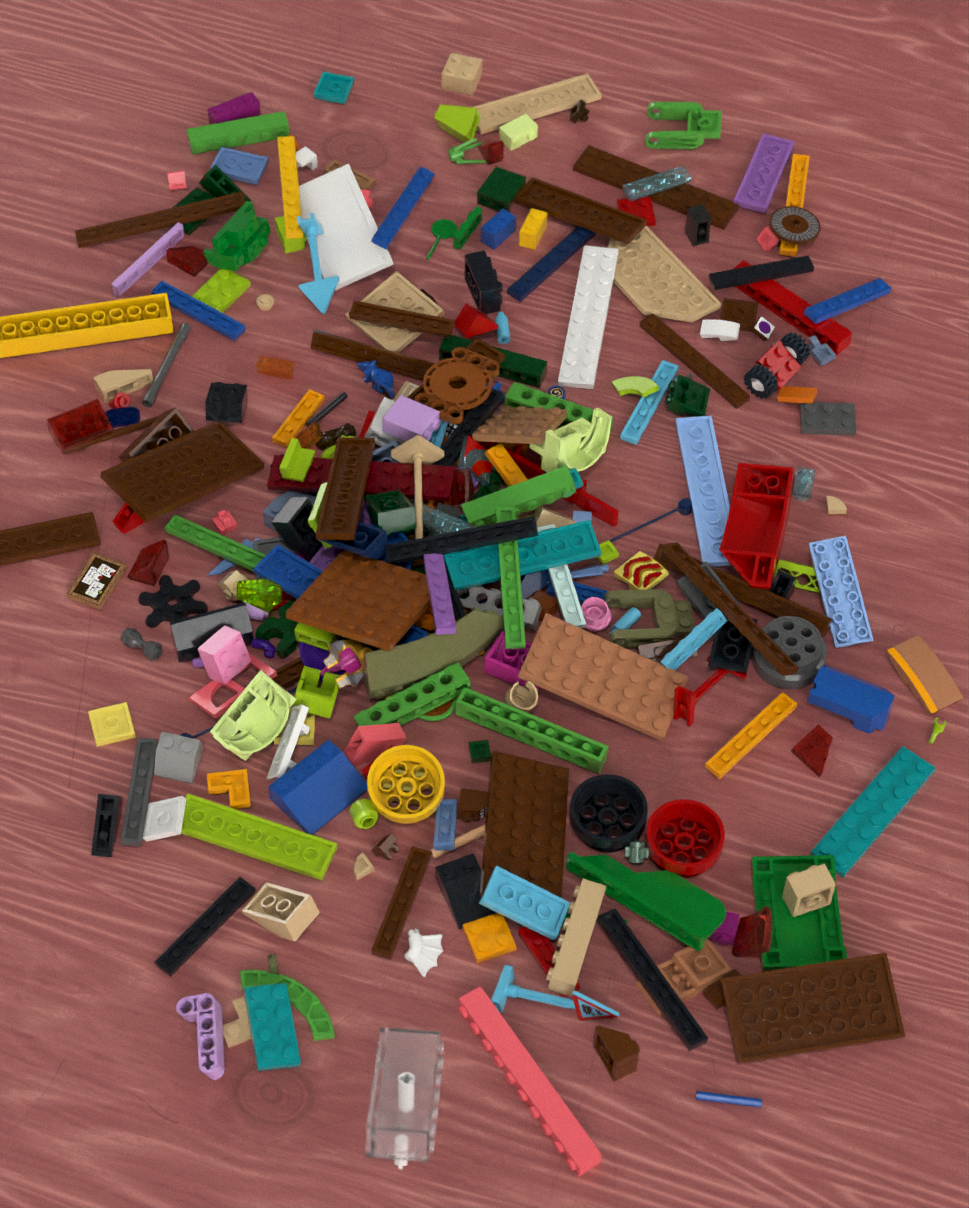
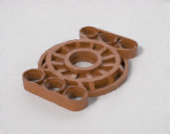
(458, 369)

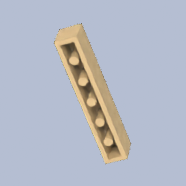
(577, 937)

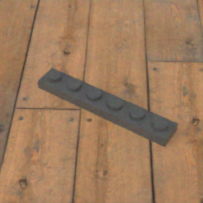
(139, 792)

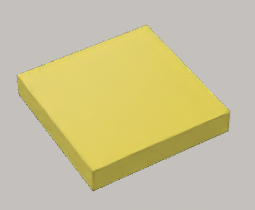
(111, 724)

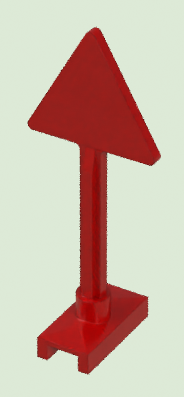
(685, 699)

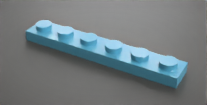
(648, 405)

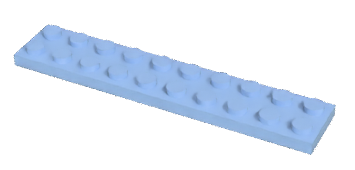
(704, 485)

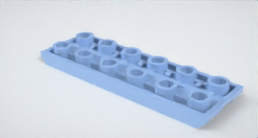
(840, 592)

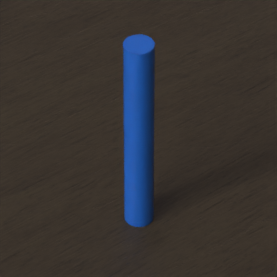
(730, 1099)

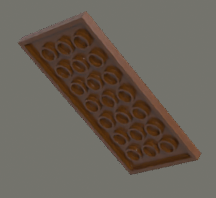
(182, 471)
(526, 821)
(812, 1008)

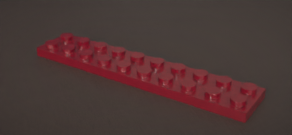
(382, 477)

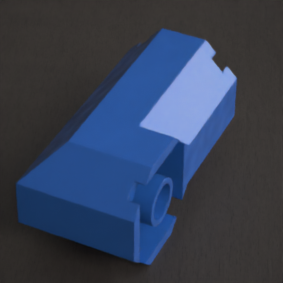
(853, 698)

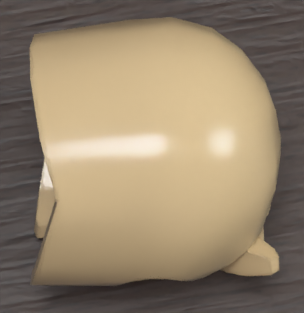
(521, 697)

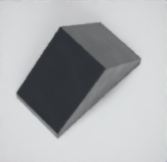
(783, 584)

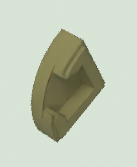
(272, 959)

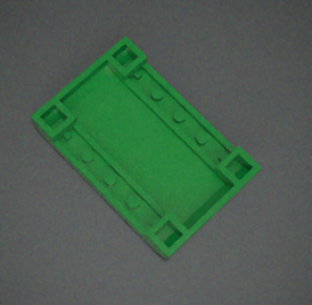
(803, 938)

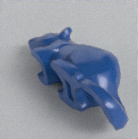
(381, 379)

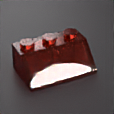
(79, 425)

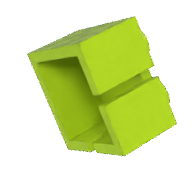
(318, 700)

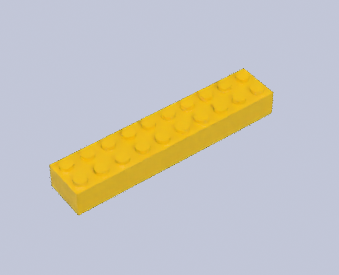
(85, 325)

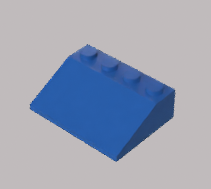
(318, 788)

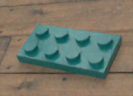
(271, 1027)

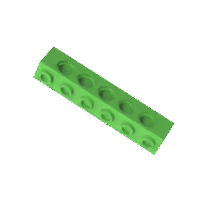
(525, 396)
(423, 701)

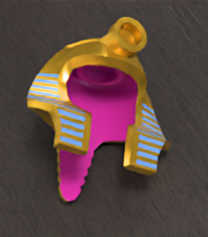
(346, 656)

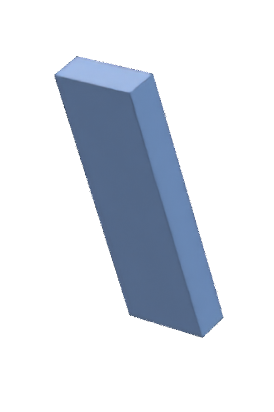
(445, 825)

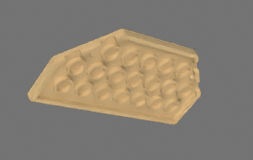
(659, 280)

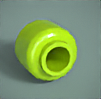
(363, 813)

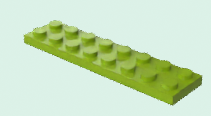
(257, 837)

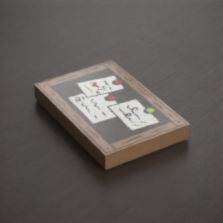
(96, 581)

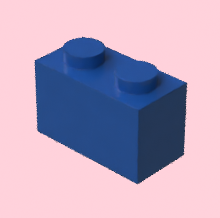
(498, 229)

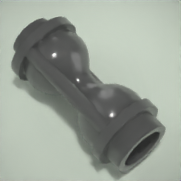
(134, 639)

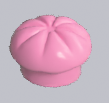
(596, 614)

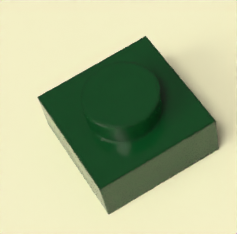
(479, 751)

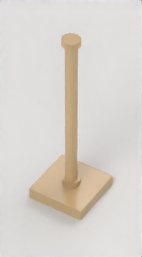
(418, 452)

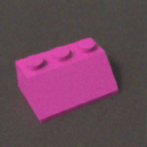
(506, 662)

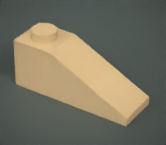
(119, 381)

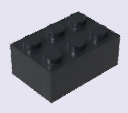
(483, 282)

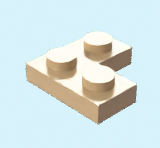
(238, 1030)

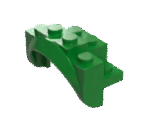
(245, 233)

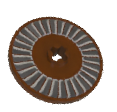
(783, 225)

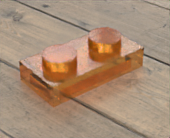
(310, 435)

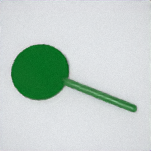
(442, 230)

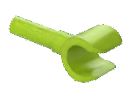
(937, 728)

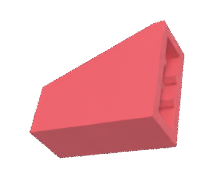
(373, 740)

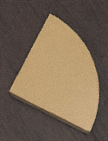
(835, 506)
(362, 867)

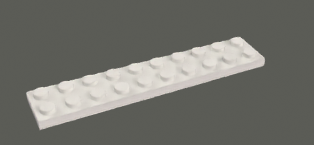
(588, 317)

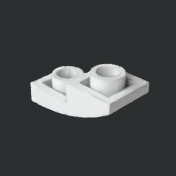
(720, 328)

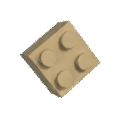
(461, 74)
(808, 890)

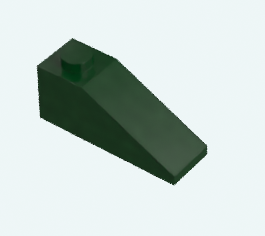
(219, 184)

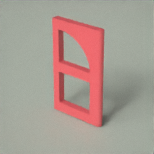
(204, 697)

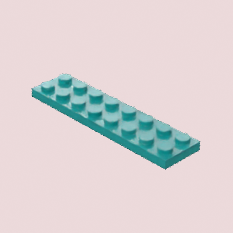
(537, 553)
(874, 810)

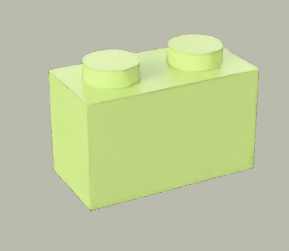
(518, 132)

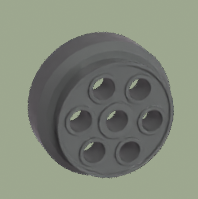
(795, 638)

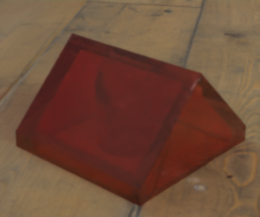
(150, 563)

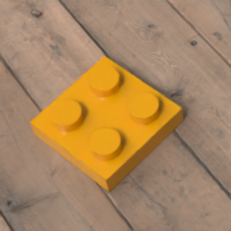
(489, 937)

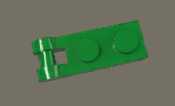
(467, 228)

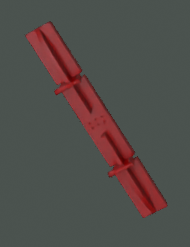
(581, 498)

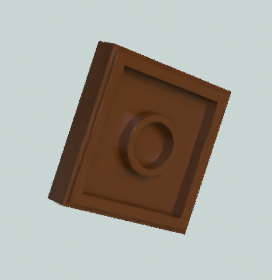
(740, 312)

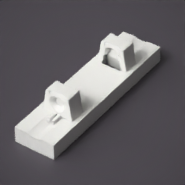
(294, 727)

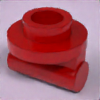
(120, 400)

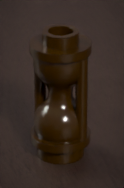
(330, 437)

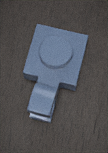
(821, 353)

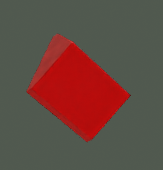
(473, 322)

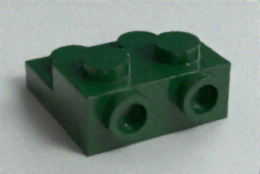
(687, 397)

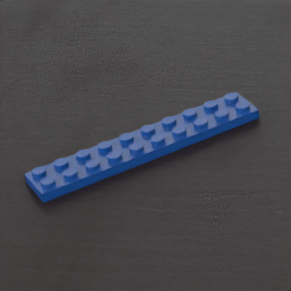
(297, 575)

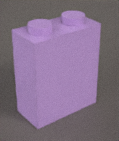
(410, 419)

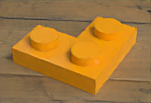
(231, 782)

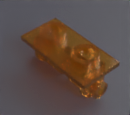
(275, 367)

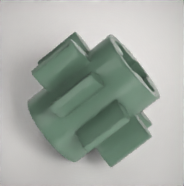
(636, 851)

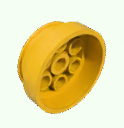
(412, 760)

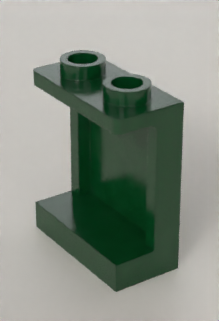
(500, 189)

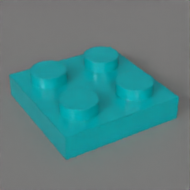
(334, 87)

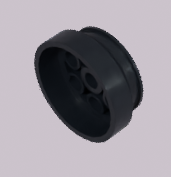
(613, 792)

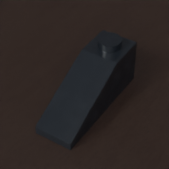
(106, 824)

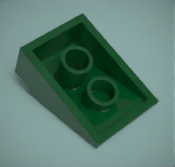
(391, 511)

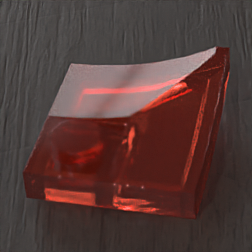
(753, 934)

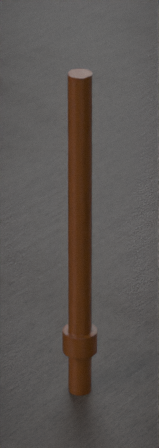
(112, 434)

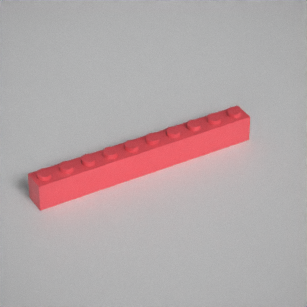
(529, 1081)

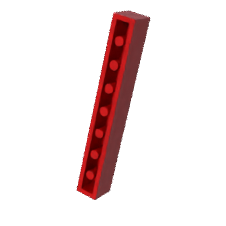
(791, 309)

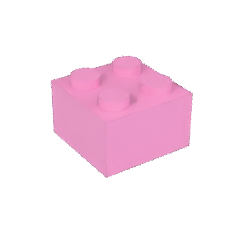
(224, 655)

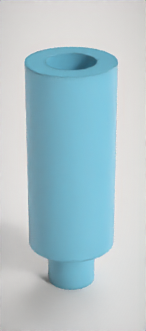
(503, 333)
(627, 620)

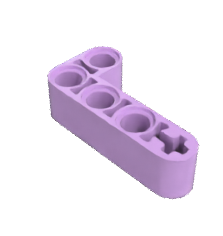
(206, 1037)

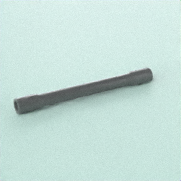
(151, 393)

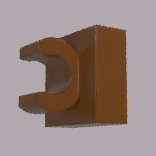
(384, 845)

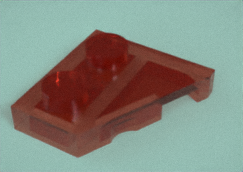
(814, 749)

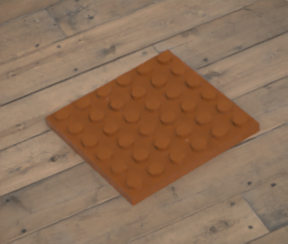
(363, 600)

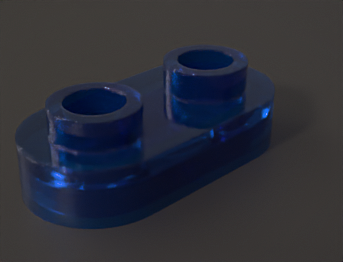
(123, 416)

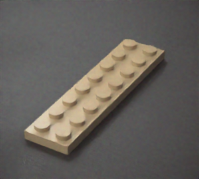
(537, 102)

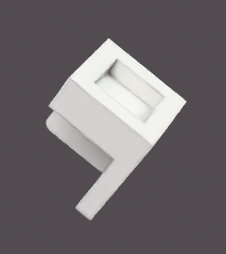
(306, 157)

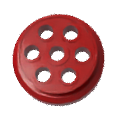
(673, 818)

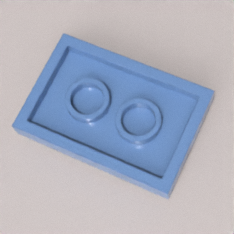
(241, 165)

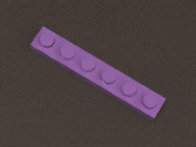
(439, 594)

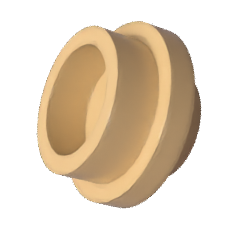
(265, 302)

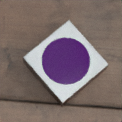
(763, 328)

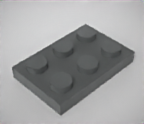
(828, 418)
(695, 596)

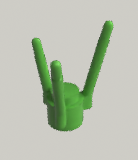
(456, 153)

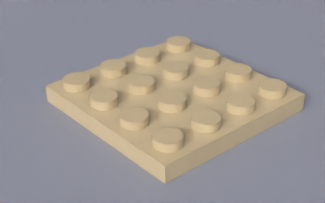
(398, 294)

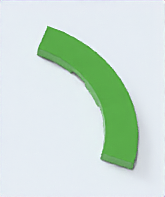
(299, 997)

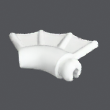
(423, 950)

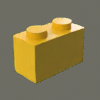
(533, 229)

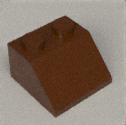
(616, 1051)

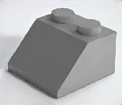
(177, 757)

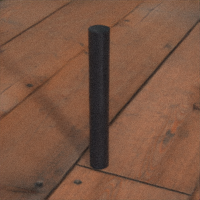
(328, 408)

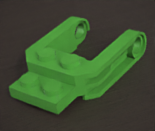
(701, 125)

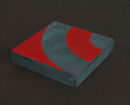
(474, 458)

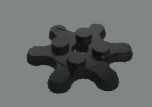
(168, 592)

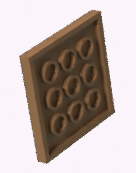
(519, 424)

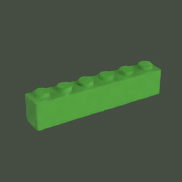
(237, 132)
(522, 496)

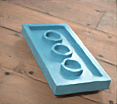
(525, 903)

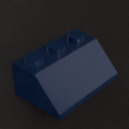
(368, 541)

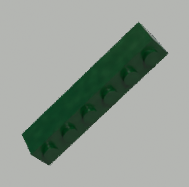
(515, 366)

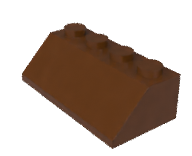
(164, 429)

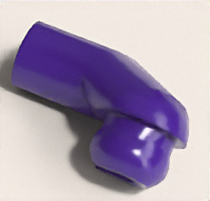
(266, 645)

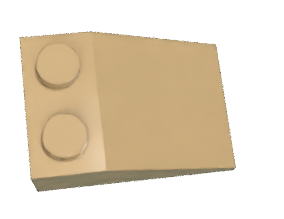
(282, 910)

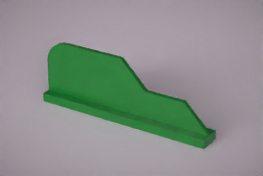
(656, 896)

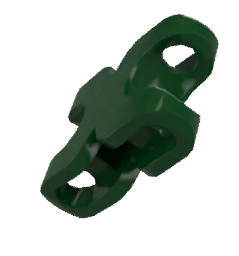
(280, 628)

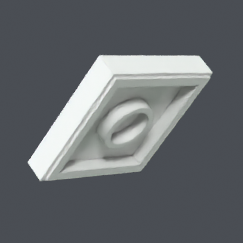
(164, 818)

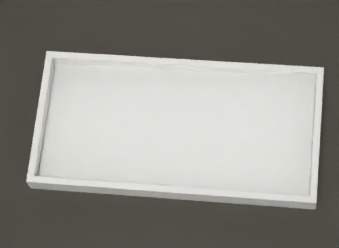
(347, 227)

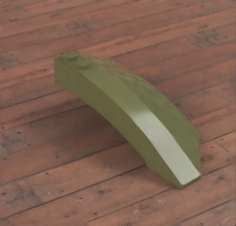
(413, 662)

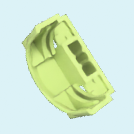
(565, 445)
(254, 716)

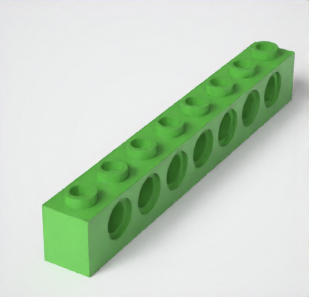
(532, 730)

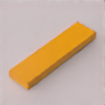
(298, 417)

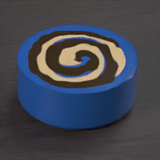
(557, 391)

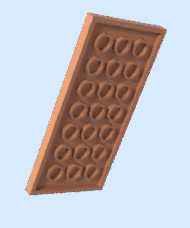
(602, 676)

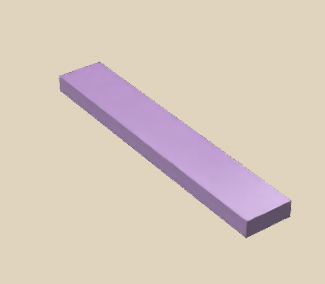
(147, 260)

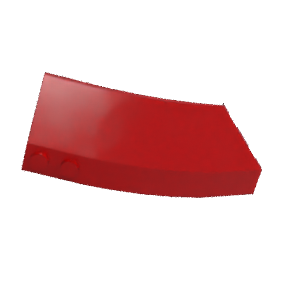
(758, 521)

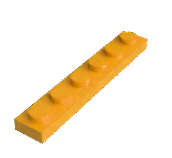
(751, 735)

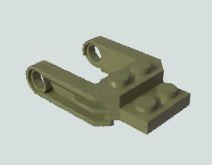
(669, 616)

